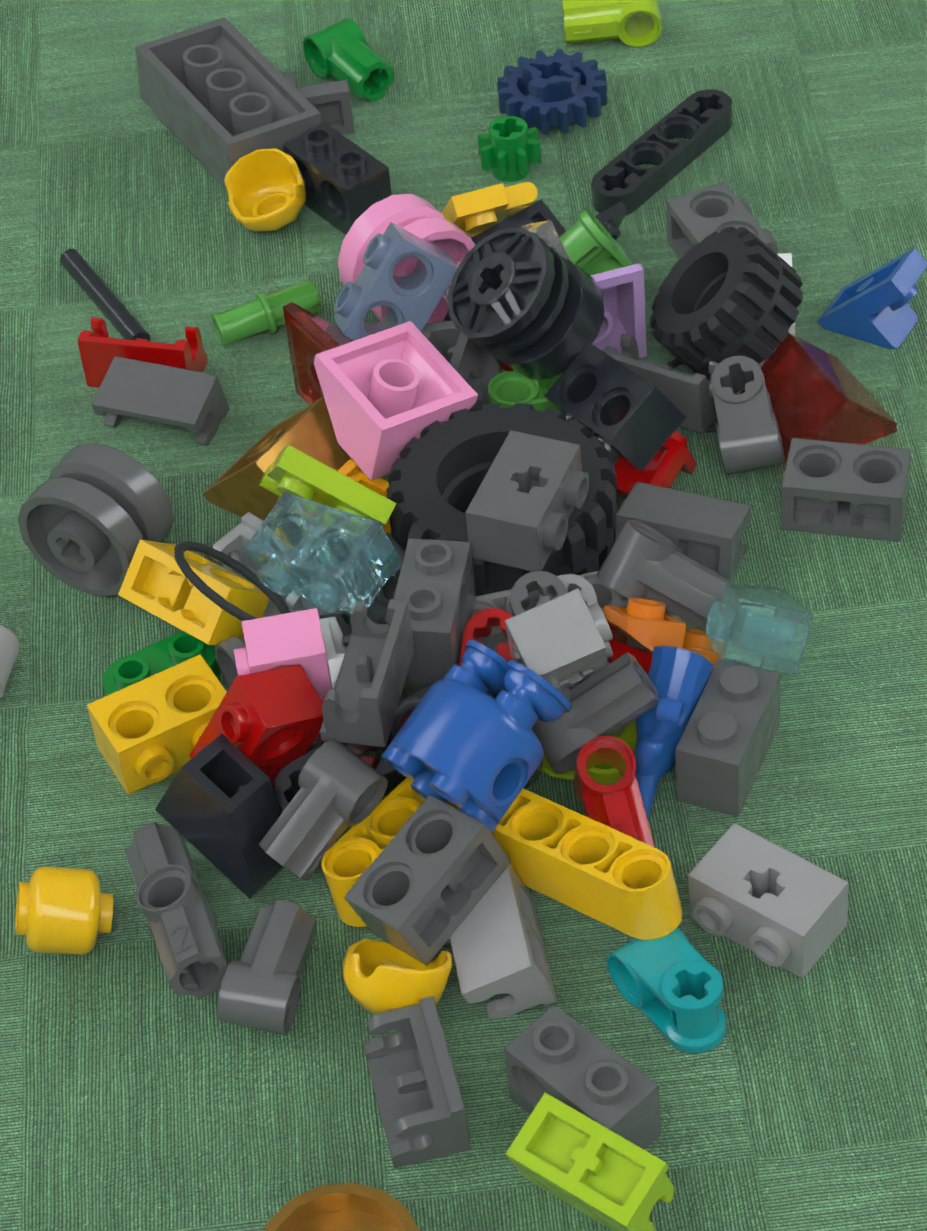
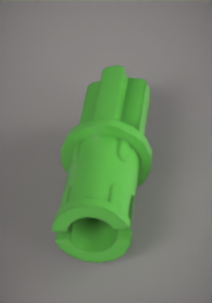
(263, 313)

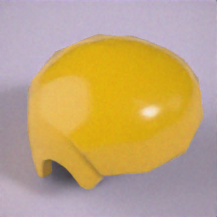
(265, 190)
(389, 979)

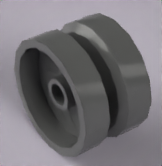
(92, 517)

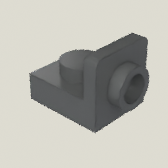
(331, 101)

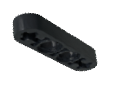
(700, 118)

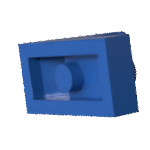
(877, 303)

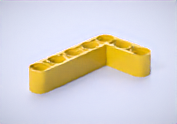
(551, 853)

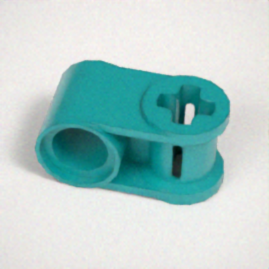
(672, 989)

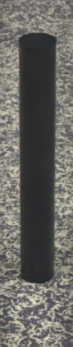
(102, 296)

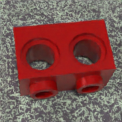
(268, 718)

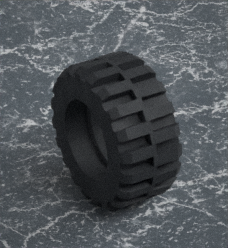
(447, 465)

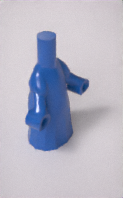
(680, 683)

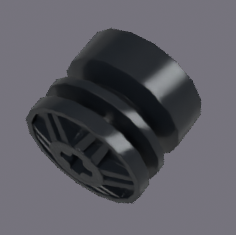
(525, 303)

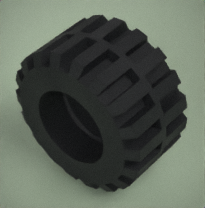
(726, 301)

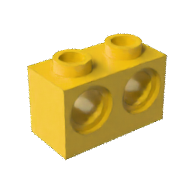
(163, 590)
(155, 722)

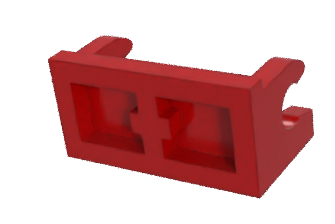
(99, 350)

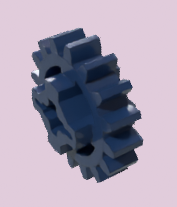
(553, 90)

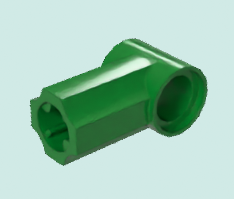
(345, 55)

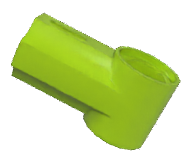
(612, 20)

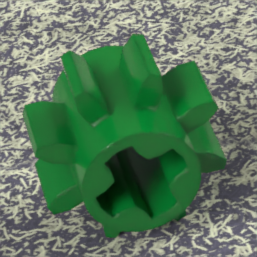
(509, 148)

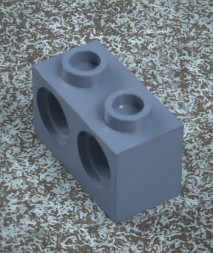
(408, 297)

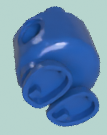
(476, 746)

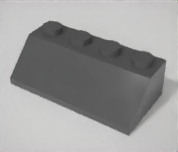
(220, 95)

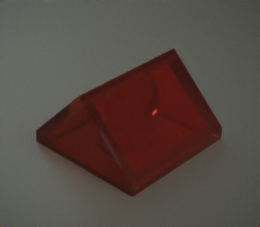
(820, 397)

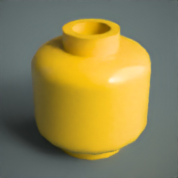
(62, 910)

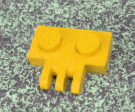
(486, 206)

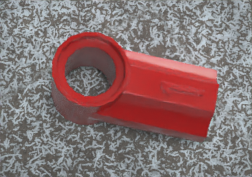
(615, 804)

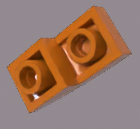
(652, 627)

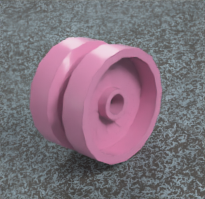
(414, 216)

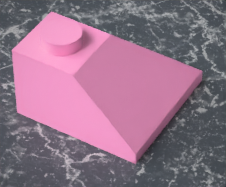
(387, 393)

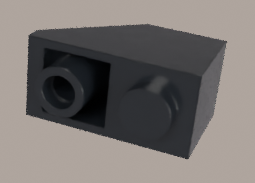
(225, 812)

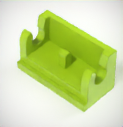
(590, 1166)

